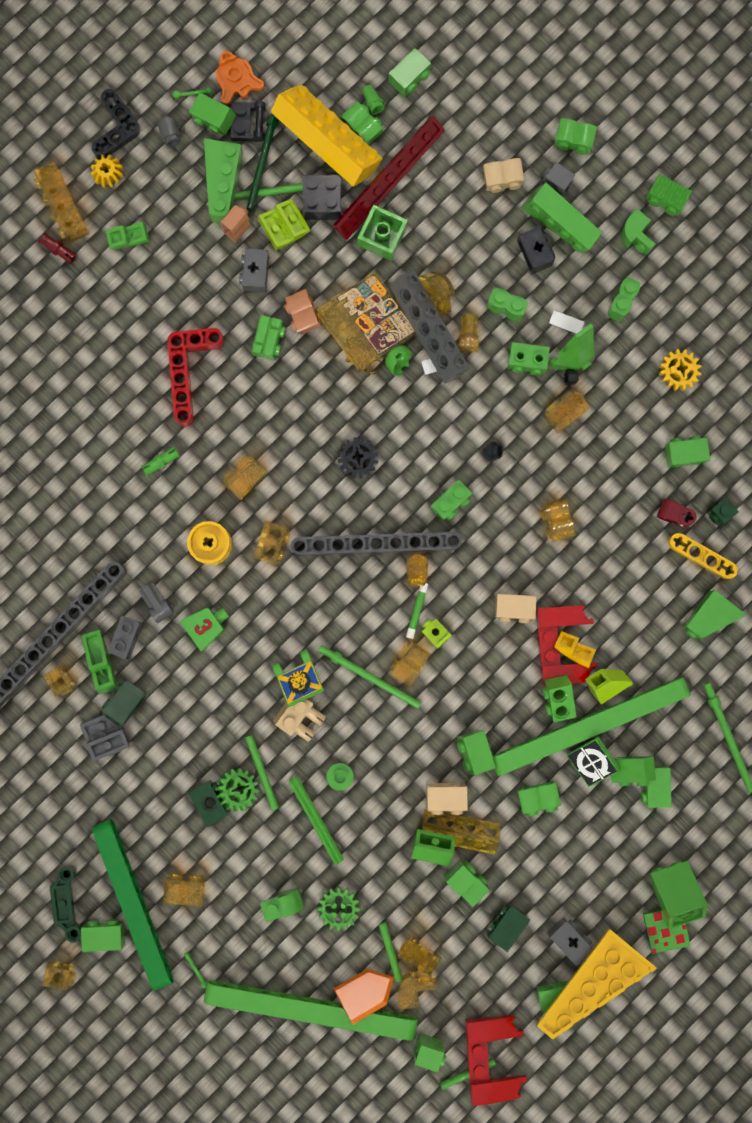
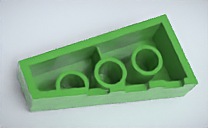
(222, 174)
(561, 218)

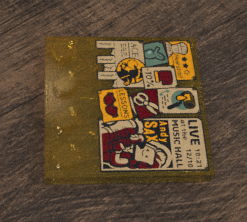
(366, 321)

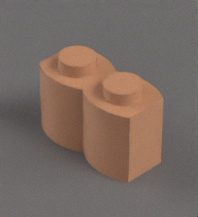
(235, 223)
(303, 312)

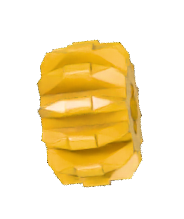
(109, 164)

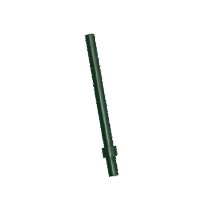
(271, 124)

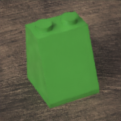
(678, 894)

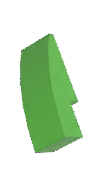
(99, 662)

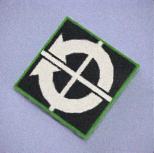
(593, 761)

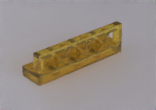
(466, 839)

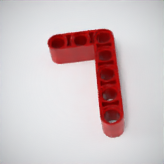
(183, 368)

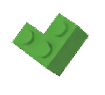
(466, 882)

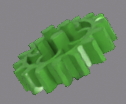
(347, 900)

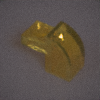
(439, 289)
(419, 955)
(410, 985)

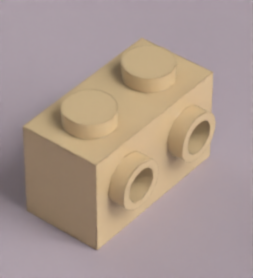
(515, 607)

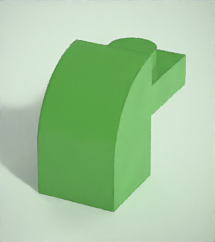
(633, 233)
(284, 905)

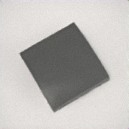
(103, 737)

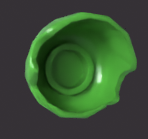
(397, 359)

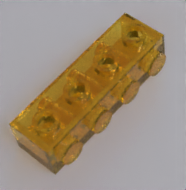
(61, 202)

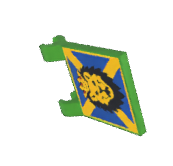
(298, 682)

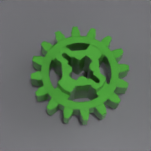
(240, 799)

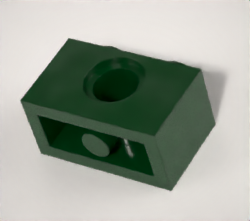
(209, 814)

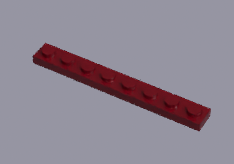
(389, 177)

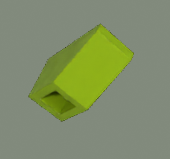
(607, 683)

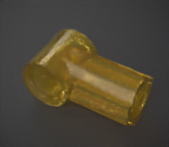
(469, 339)

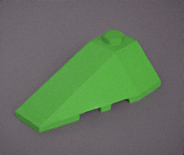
(577, 352)

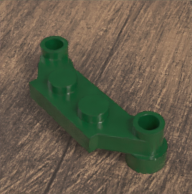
(63, 904)

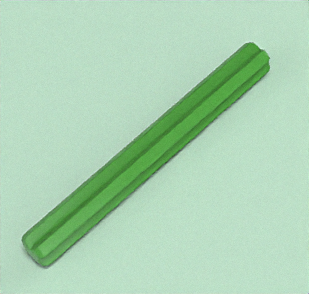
(316, 820)

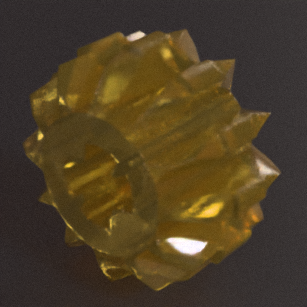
(416, 570)

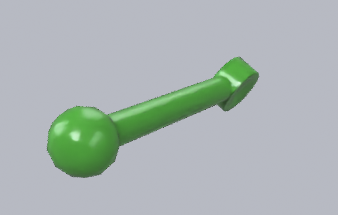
(176, 94)
(203, 983)

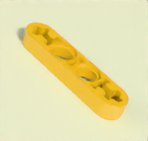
(703, 554)

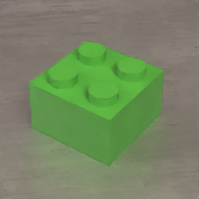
(382, 232)

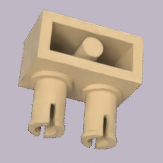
(290, 718)

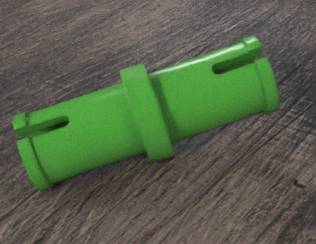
(160, 461)

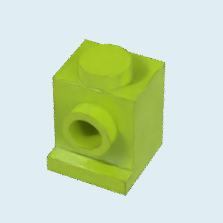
(437, 640)

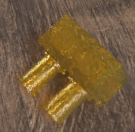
(566, 411)

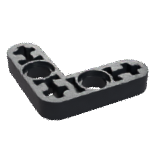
(121, 129)

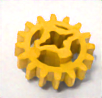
(687, 367)

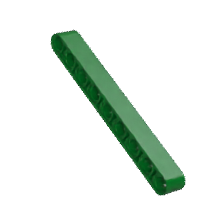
(132, 904)

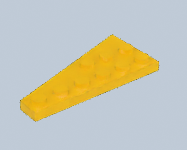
(600, 978)

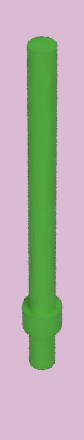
(336, 658)
(715, 702)

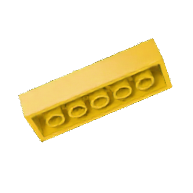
(326, 134)

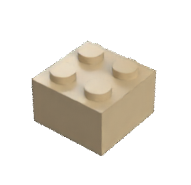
(446, 797)

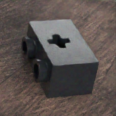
(536, 261)

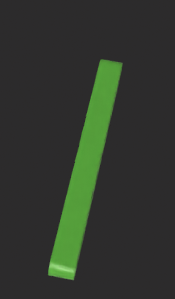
(590, 726)
(307, 1010)

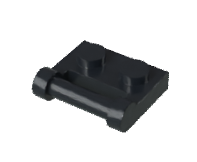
(242, 123)

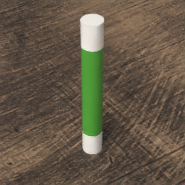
(416, 612)

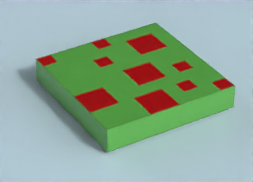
(660, 937)

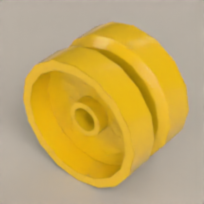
(198, 543)

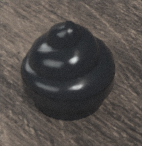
(493, 450)

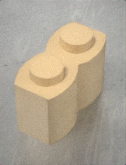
(503, 175)

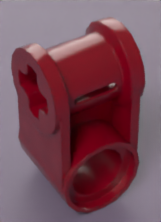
(672, 512)

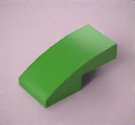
(127, 236)

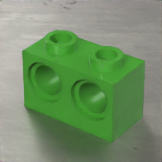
(563, 698)

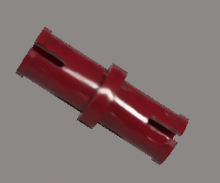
(57, 248)

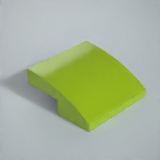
(283, 224)

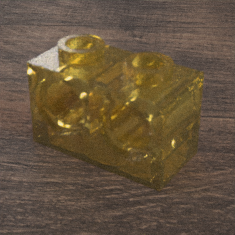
(265, 542)

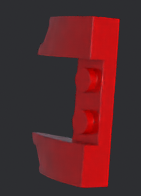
(547, 624)
(482, 1088)

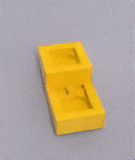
(569, 646)

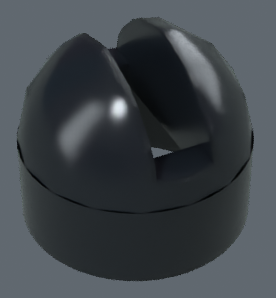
(570, 377)

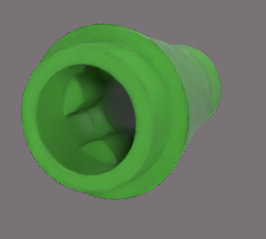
(373, 100)

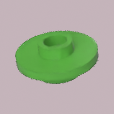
(340, 776)

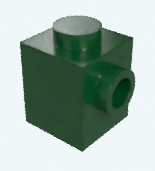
(722, 512)

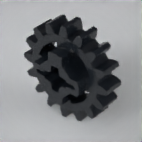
(366, 457)

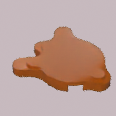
(236, 77)

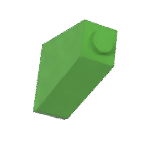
(711, 615)

